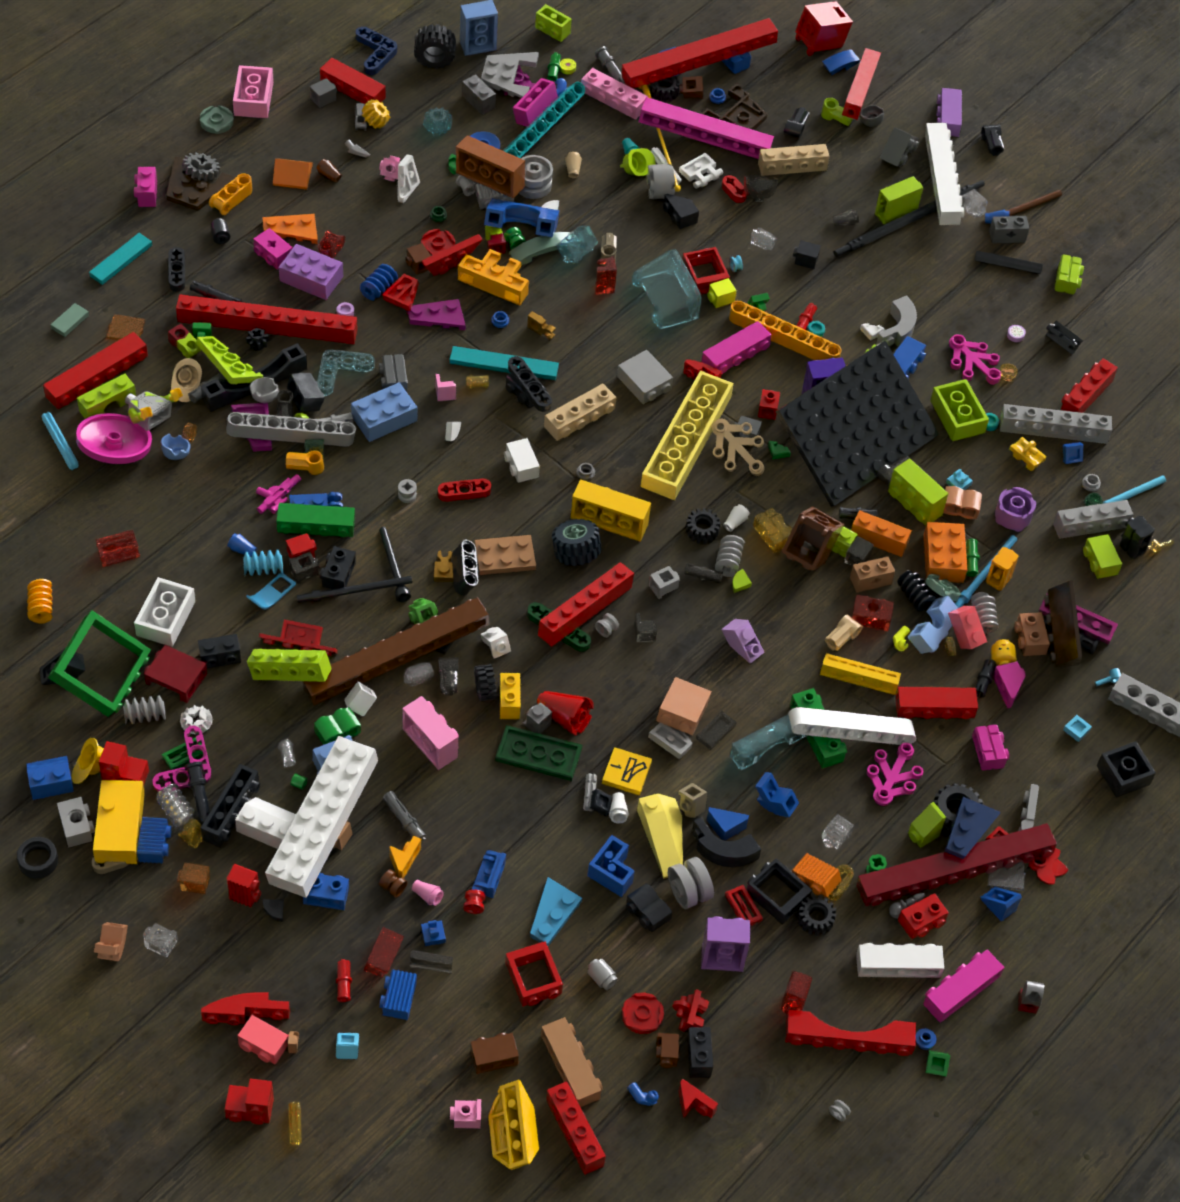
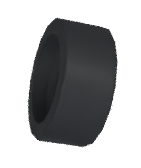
(37, 871)

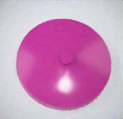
(113, 439)

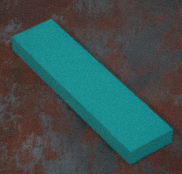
(120, 258)

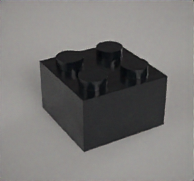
(1126, 769)

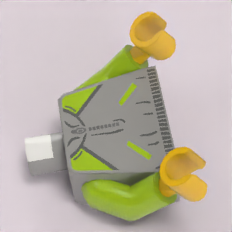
(150, 409)

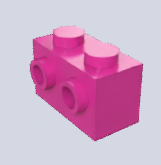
(146, 186)

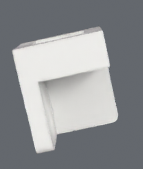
(360, 699)

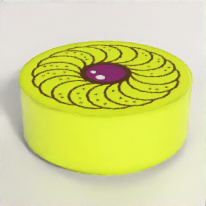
(568, 66)

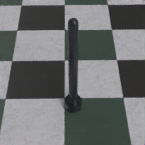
(402, 592)

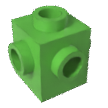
(426, 606)

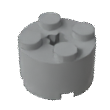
(661, 180)

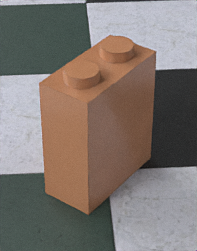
(683, 706)

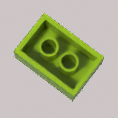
(959, 410)
(917, 492)

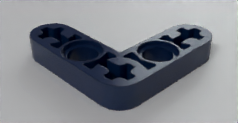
(385, 48)

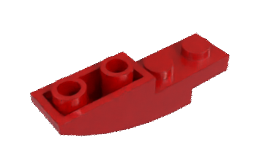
(236, 1008)

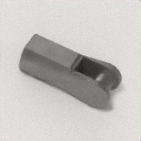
(360, 122)

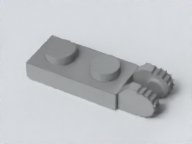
(1028, 813)

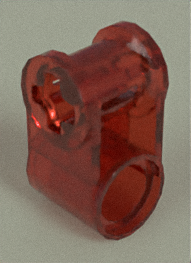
(331, 244)

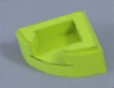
(741, 581)

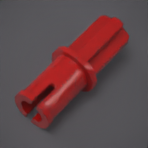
(806, 317)
(343, 981)

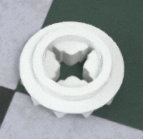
(205, 718)

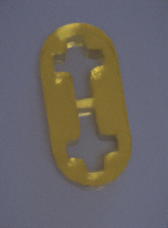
(844, 883)

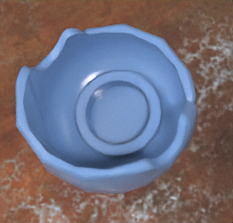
(175, 448)

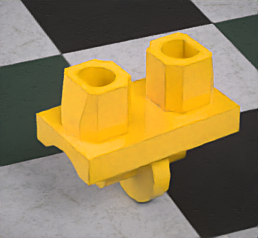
(1028, 453)

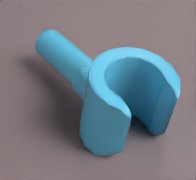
(1114, 676)

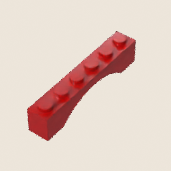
(806, 1028)

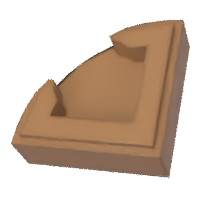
(293, 1041)

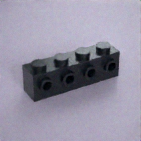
(222, 816)

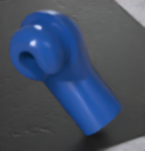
(561, 85)

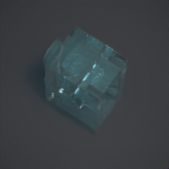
(577, 244)

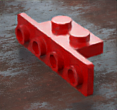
(299, 635)

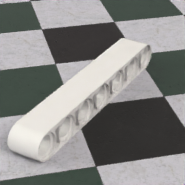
(851, 726)

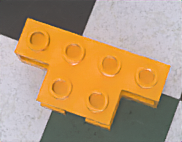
(493, 278)

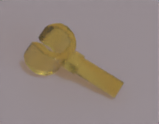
(1156, 546)

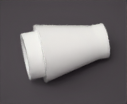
(737, 516)
(618, 809)

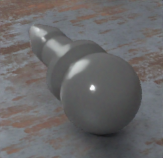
(895, 908)

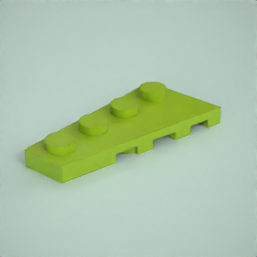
(226, 362)

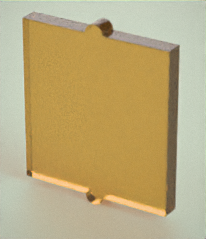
(124, 325)

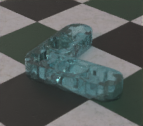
(334, 364)

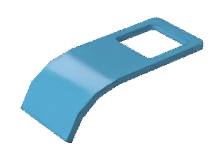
(269, 595)

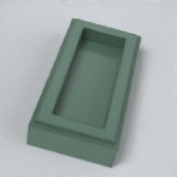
(69, 319)

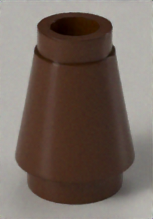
(328, 170)

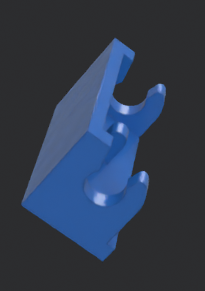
(490, 873)

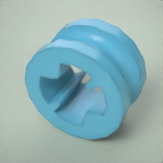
(736, 263)

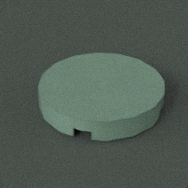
(216, 119)
(943, 587)

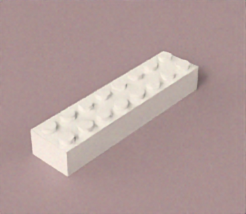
(321, 817)

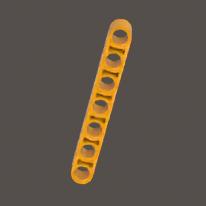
(785, 332)

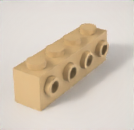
(793, 159)
(580, 412)

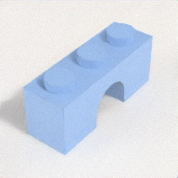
(927, 635)

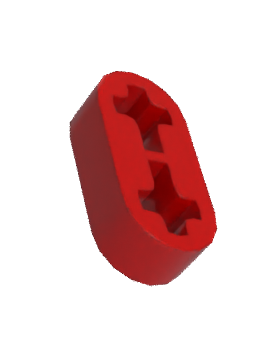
(731, 190)

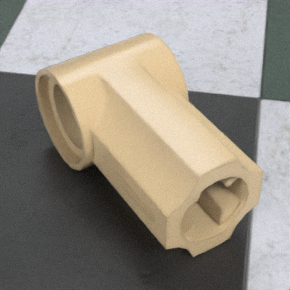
(845, 630)

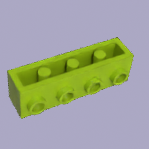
(289, 665)

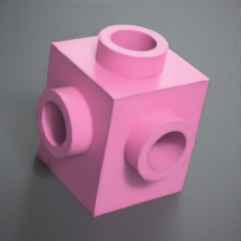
(389, 168)

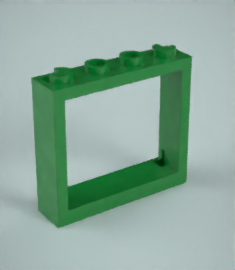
(82, 691)

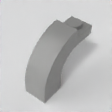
(905, 315)

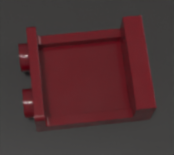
(176, 672)

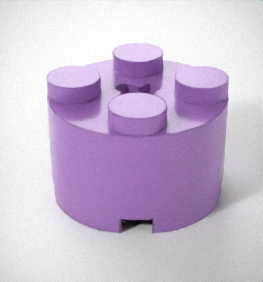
(1015, 509)

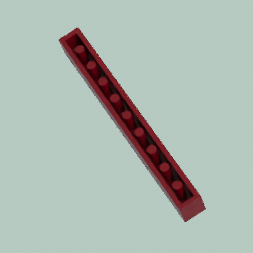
(946, 868)

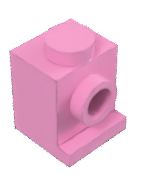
(466, 1120)

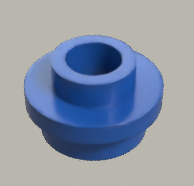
(717, 96)
(500, 319)
(925, 1044)

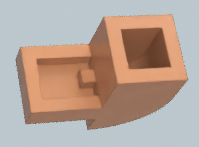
(111, 941)

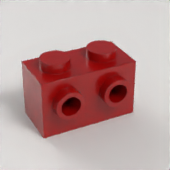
(923, 916)

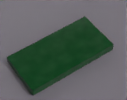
(538, 753)

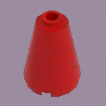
(568, 710)

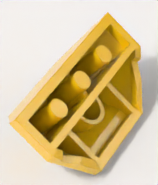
(513, 1126)

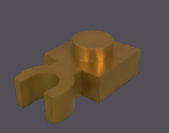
(538, 325)
(443, 568)

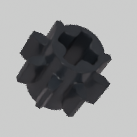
(257, 339)

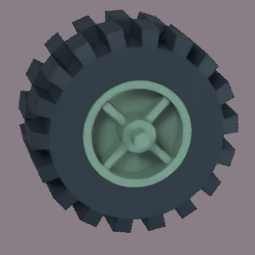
(576, 542)

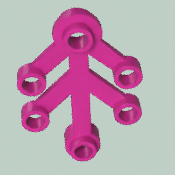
(959, 344)
(893, 776)

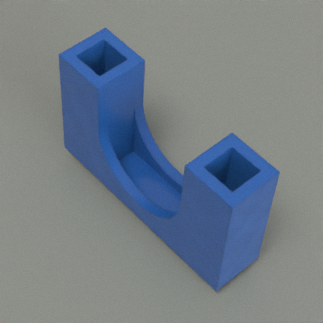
(505, 211)

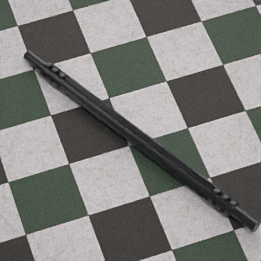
(898, 223)

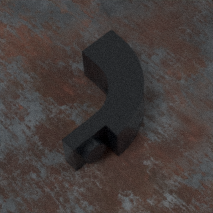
(722, 852)

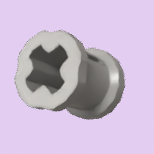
(466, 184)

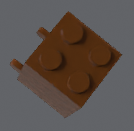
(817, 530)

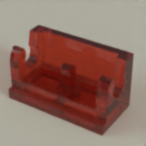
(606, 276)
(117, 548)
(383, 952)

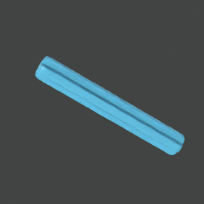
(59, 440)

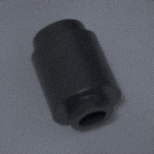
(220, 231)

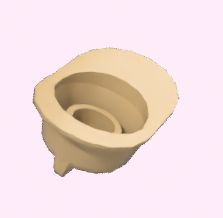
(186, 377)

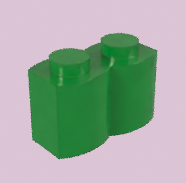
(340, 724)

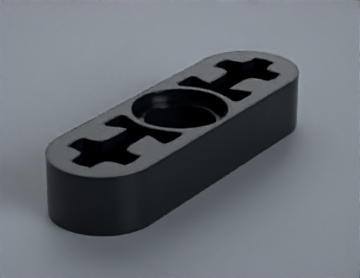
(172, 264)

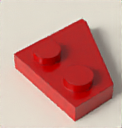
(402, 292)

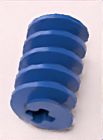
(378, 281)

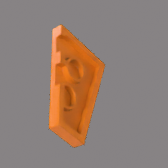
(293, 226)

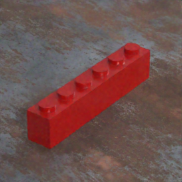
(95, 370)
(585, 604)

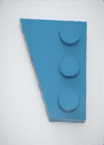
(553, 911)

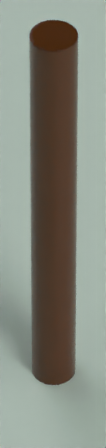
(1035, 202)

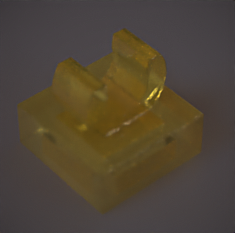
(192, 833)

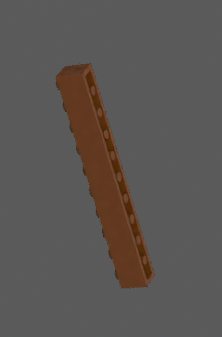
(399, 649)

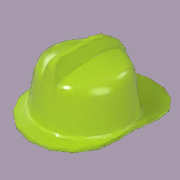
(637, 162)

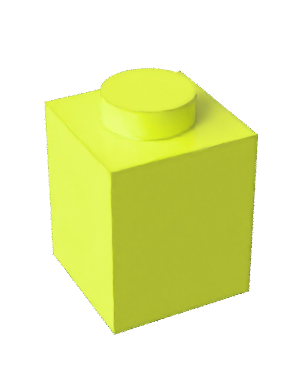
(721, 293)

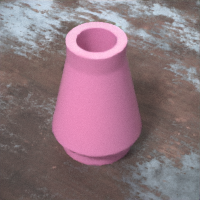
(429, 893)

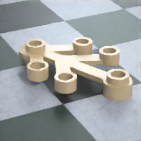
(735, 444)

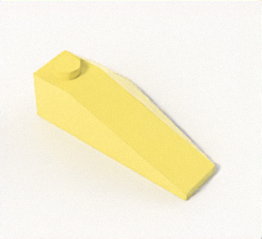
(663, 829)

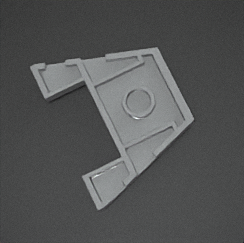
(501, 71)

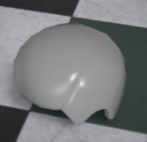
(264, 390)

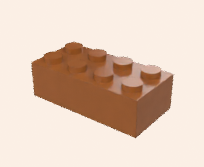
(490, 166)

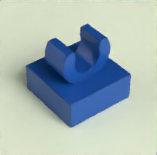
(1073, 453)
(433, 933)

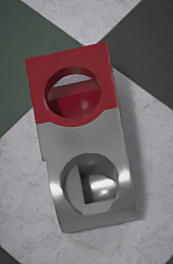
(1030, 995)

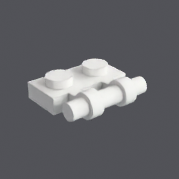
(697, 167)

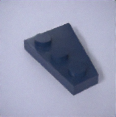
(969, 826)

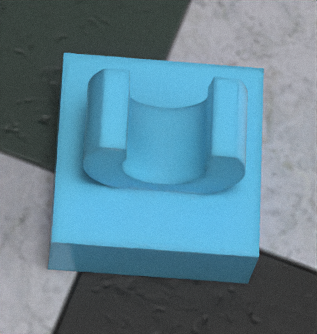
(959, 480)

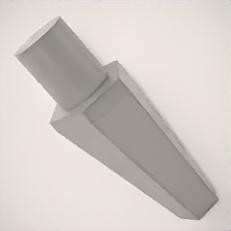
(356, 150)

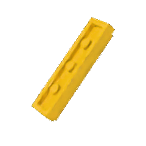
(860, 674)

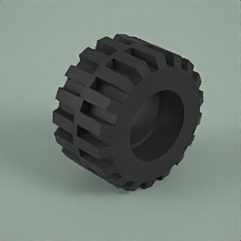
(435, 46)
(951, 797)

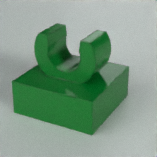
(759, 301)
(201, 330)

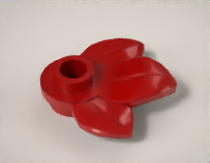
(1049, 868)

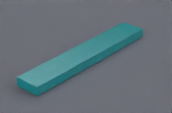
(499, 362)

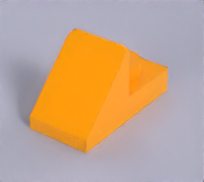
(404, 859)

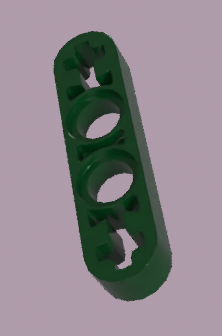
(570, 639)

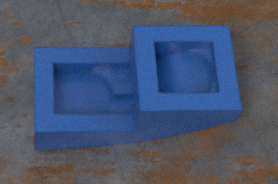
(841, 60)

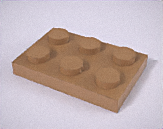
(505, 555)

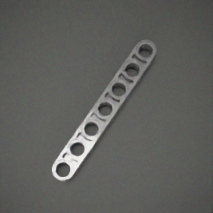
(289, 428)

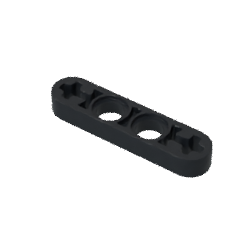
(526, 385)

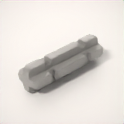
(590, 785)

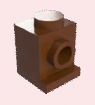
(692, 87)
(667, 1049)

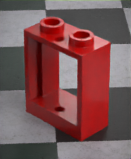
(705, 256)
(528, 955)

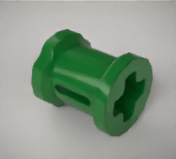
(876, 863)

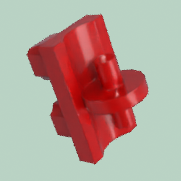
(687, 1009)

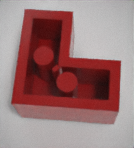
(117, 765)
(250, 1102)

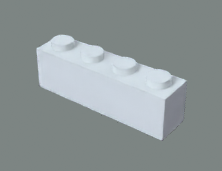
(900, 960)

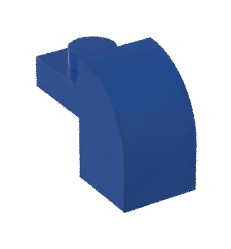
(775, 798)

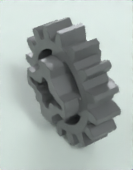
(200, 166)

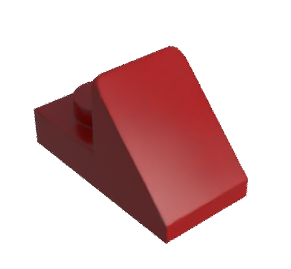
(692, 1097)

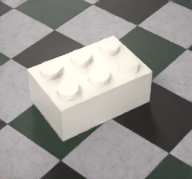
(164, 612)

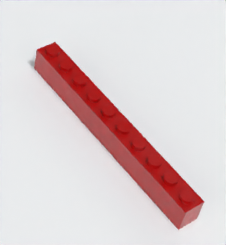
(699, 53)
(270, 318)

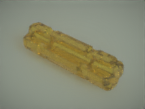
(295, 1123)

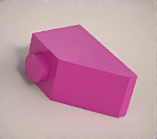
(1009, 681)

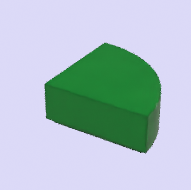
(452, 163)
(777, 450)

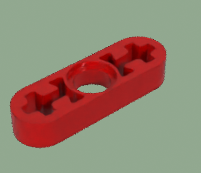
(450, 486)

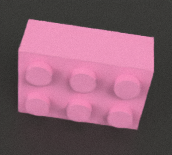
(253, 91)
(430, 732)

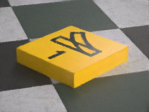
(627, 771)

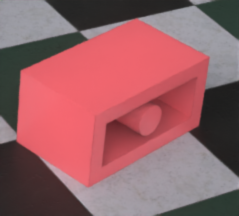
(967, 627)
(263, 1040)

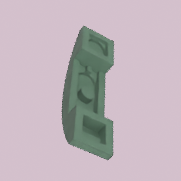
(536, 246)

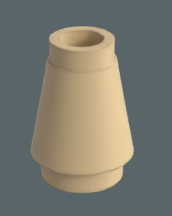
(573, 164)

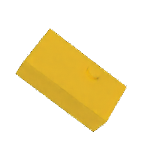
(611, 510)
(118, 821)

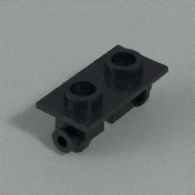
(1063, 337)

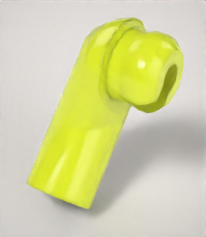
(898, 639)

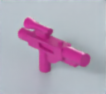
(275, 494)

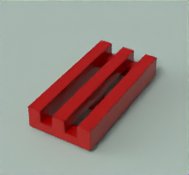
(758, 917)

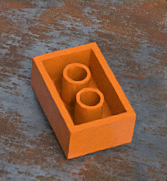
(945, 551)

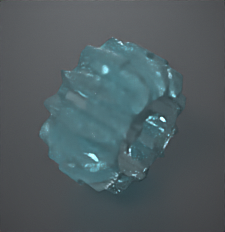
(437, 120)

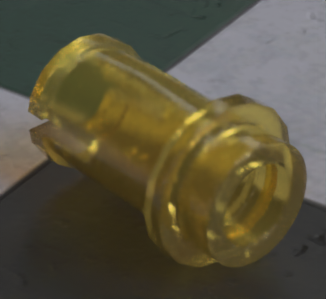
(477, 381)

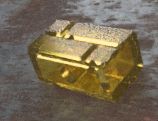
(772, 529)

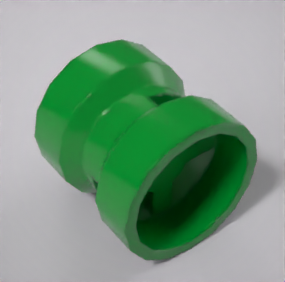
(514, 237)

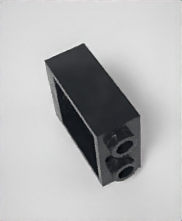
(787, 877)

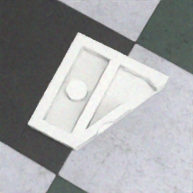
(407, 178)

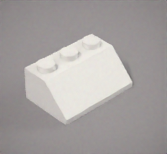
(264, 822)

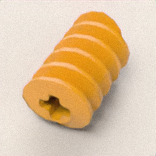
(39, 601)

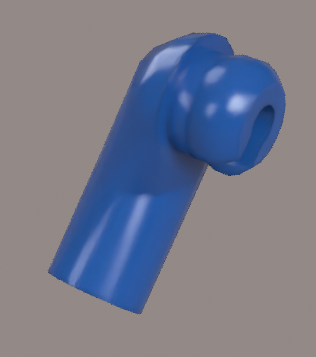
(643, 1097)

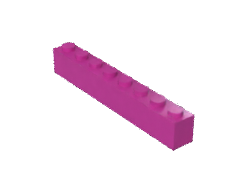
(704, 128)

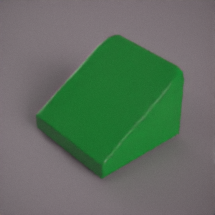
(937, 1063)

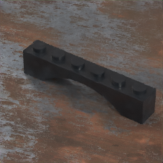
(221, 393)

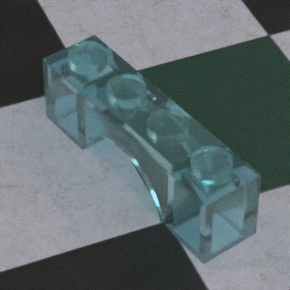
(752, 747)

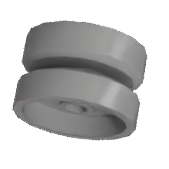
(537, 177)
(690, 882)

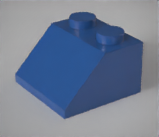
(49, 777)

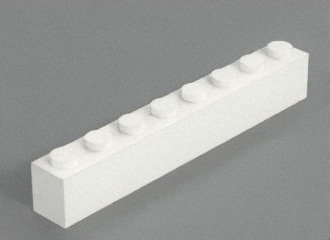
(943, 174)

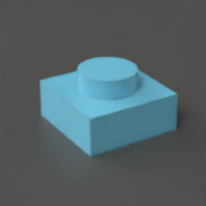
(1077, 728)

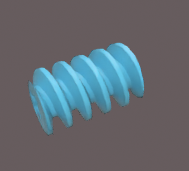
(263, 562)

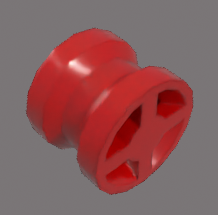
(474, 901)

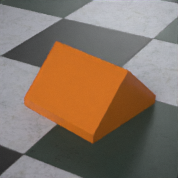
(292, 173)

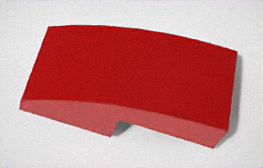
(693, 367)

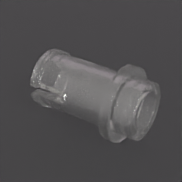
(286, 750)

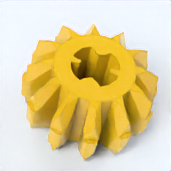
(375, 113)

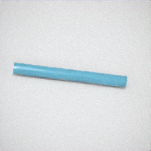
(1137, 490)

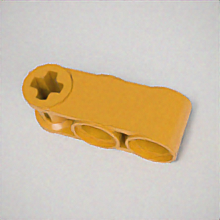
(232, 194)

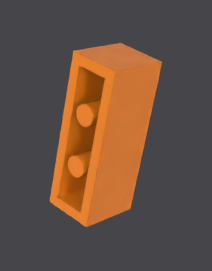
(881, 533)

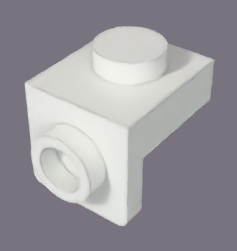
(497, 641)

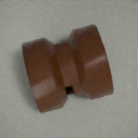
(393, 883)

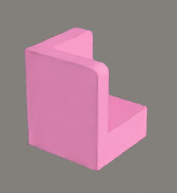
(445, 390)

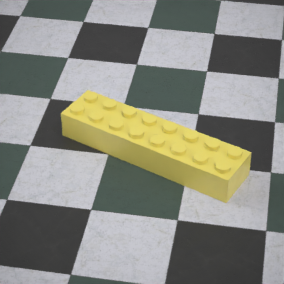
(686, 435)

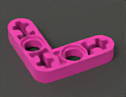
(188, 741)

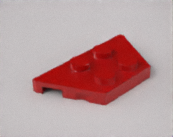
(451, 257)

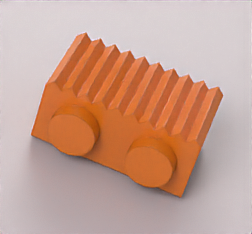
(817, 875)

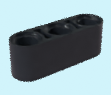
(464, 567)

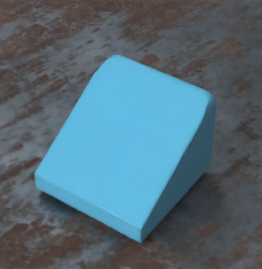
(347, 1045)

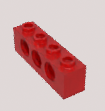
(575, 1128)

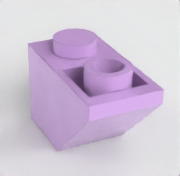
(743, 639)

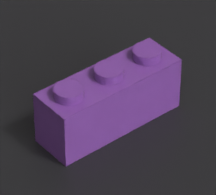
(950, 109)

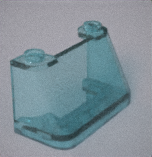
(669, 289)

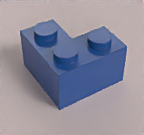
(608, 867)

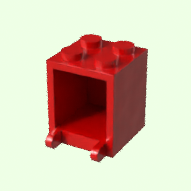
(823, 27)

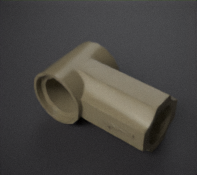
(608, 246)

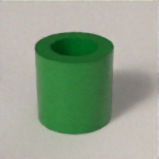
(298, 781)

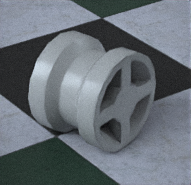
(407, 491)
(606, 625)

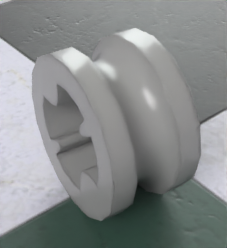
(839, 1110)

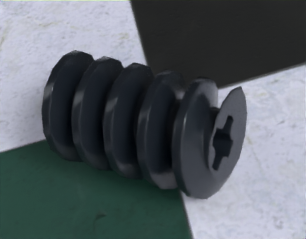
(916, 590)

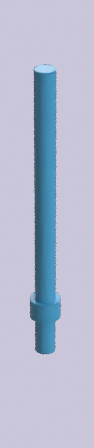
(967, 594)

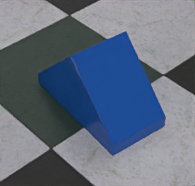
(726, 822)
(1001, 902)

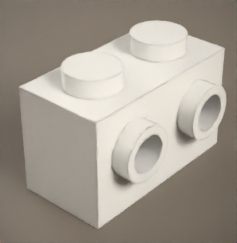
(522, 460)

